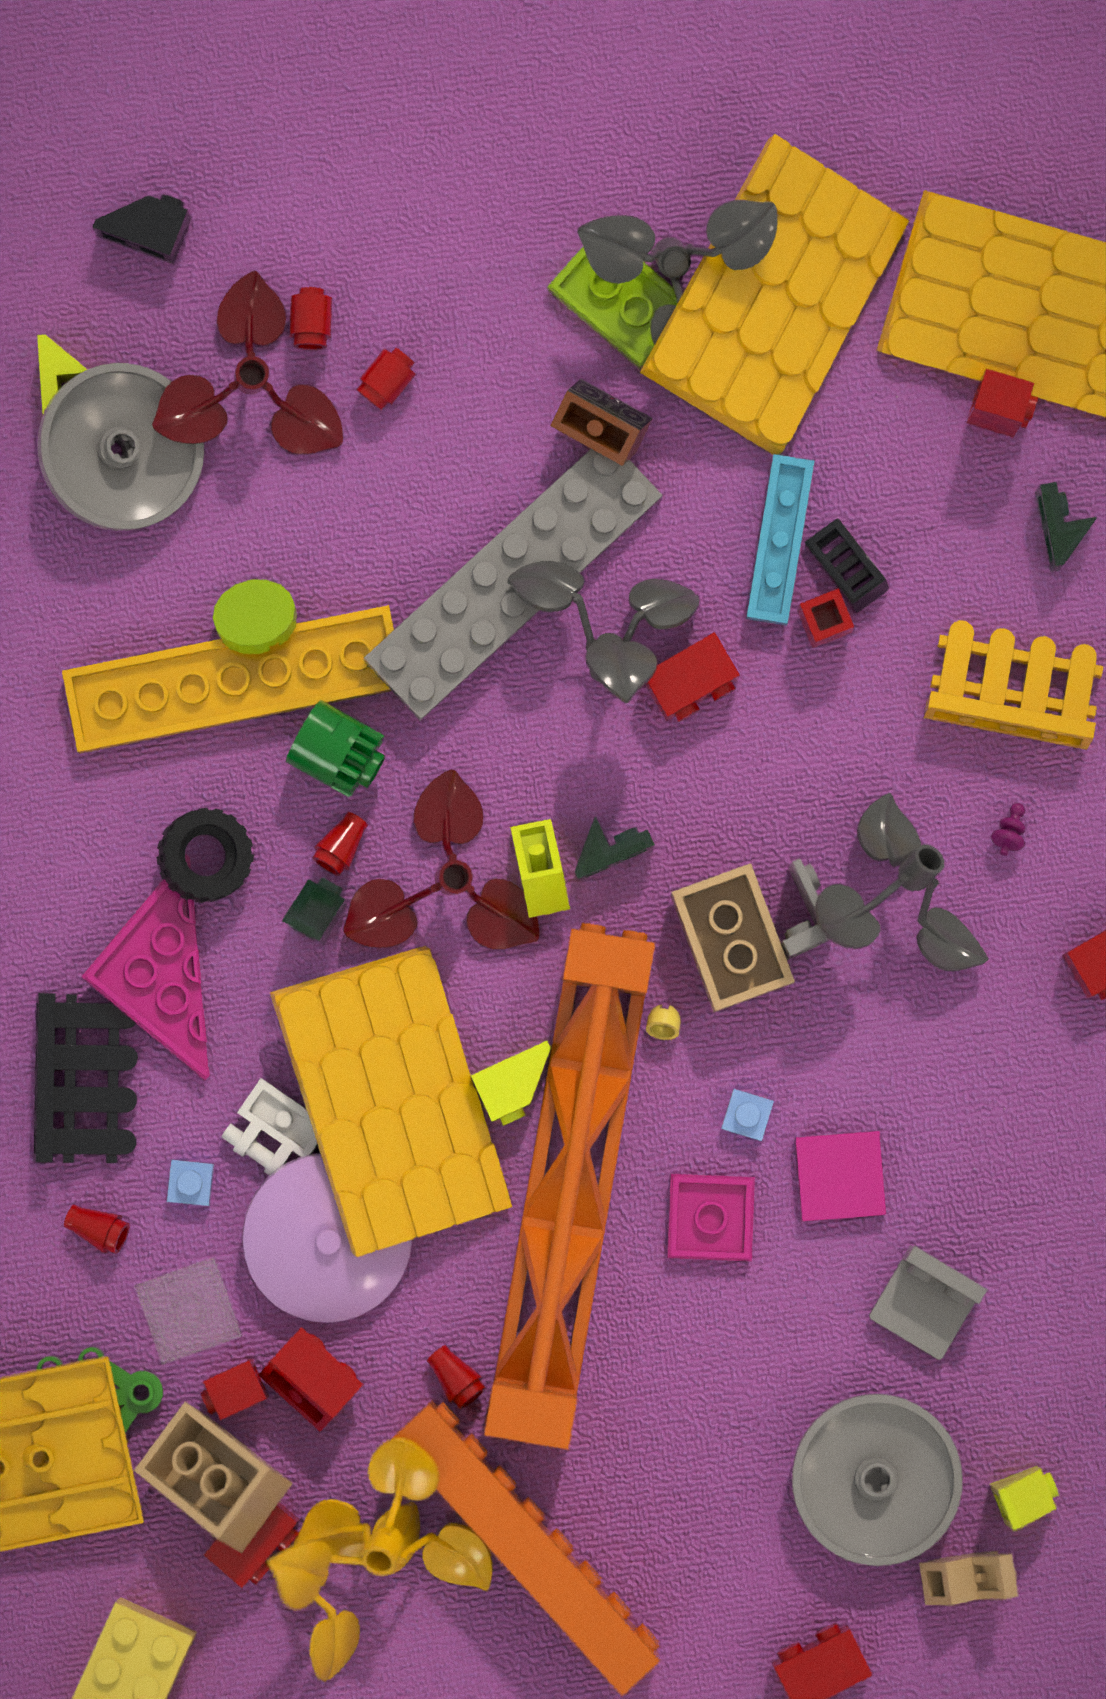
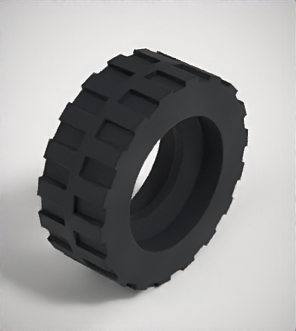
(235, 844)

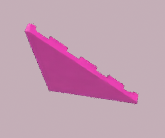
(156, 975)

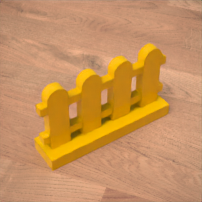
(1030, 718)

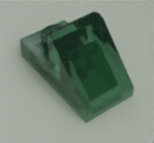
(1059, 536)
(599, 856)

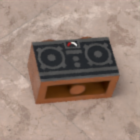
(601, 422)

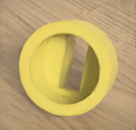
(663, 1023)

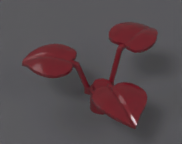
(191, 410)
(443, 813)

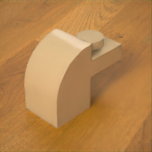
(968, 1578)

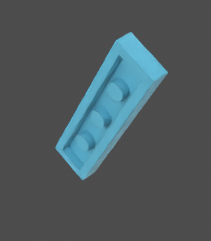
(780, 539)

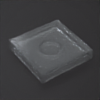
(188, 1310)

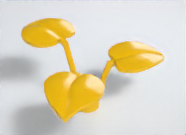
(409, 1471)
(304, 1570)

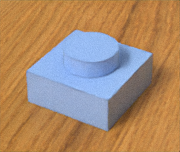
(747, 1115)
(190, 1182)

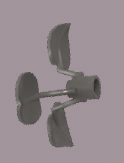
(620, 244)
(612, 661)
(848, 922)

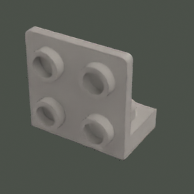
(804, 936)
(926, 1302)

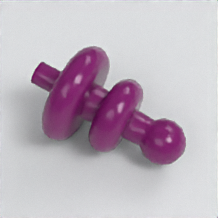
(1011, 828)

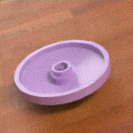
(303, 1253)

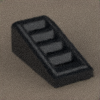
(866, 594)

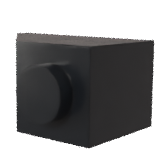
(147, 226)

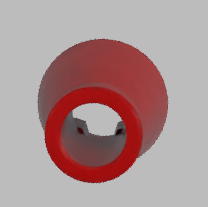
(339, 846)
(98, 1228)
(457, 1379)

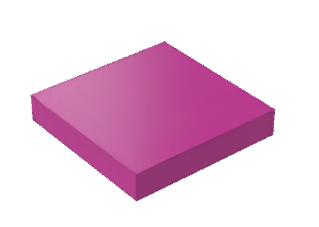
(840, 1176)
(711, 1217)

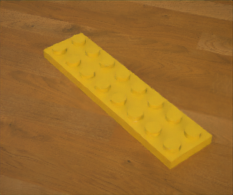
(218, 686)

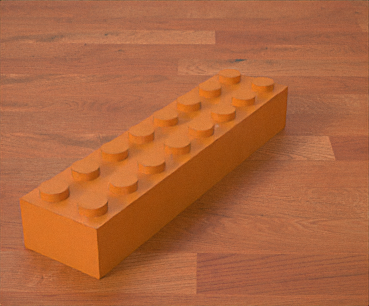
(531, 1552)

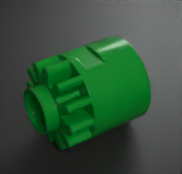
(337, 749)

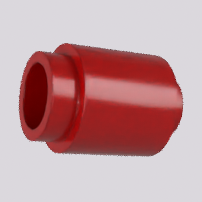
(310, 318)
(386, 377)

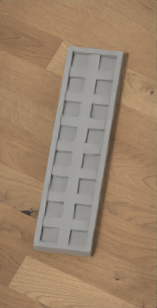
(479, 608)

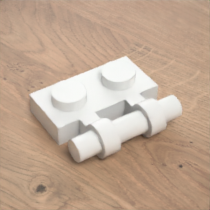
(281, 1119)

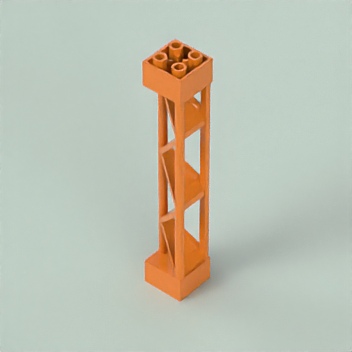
(566, 1208)

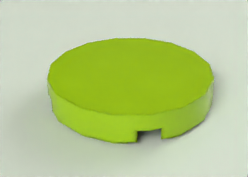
(254, 616)

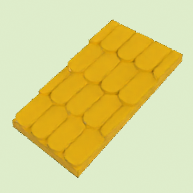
(1004, 299)
(764, 336)
(391, 1100)
(63, 1455)

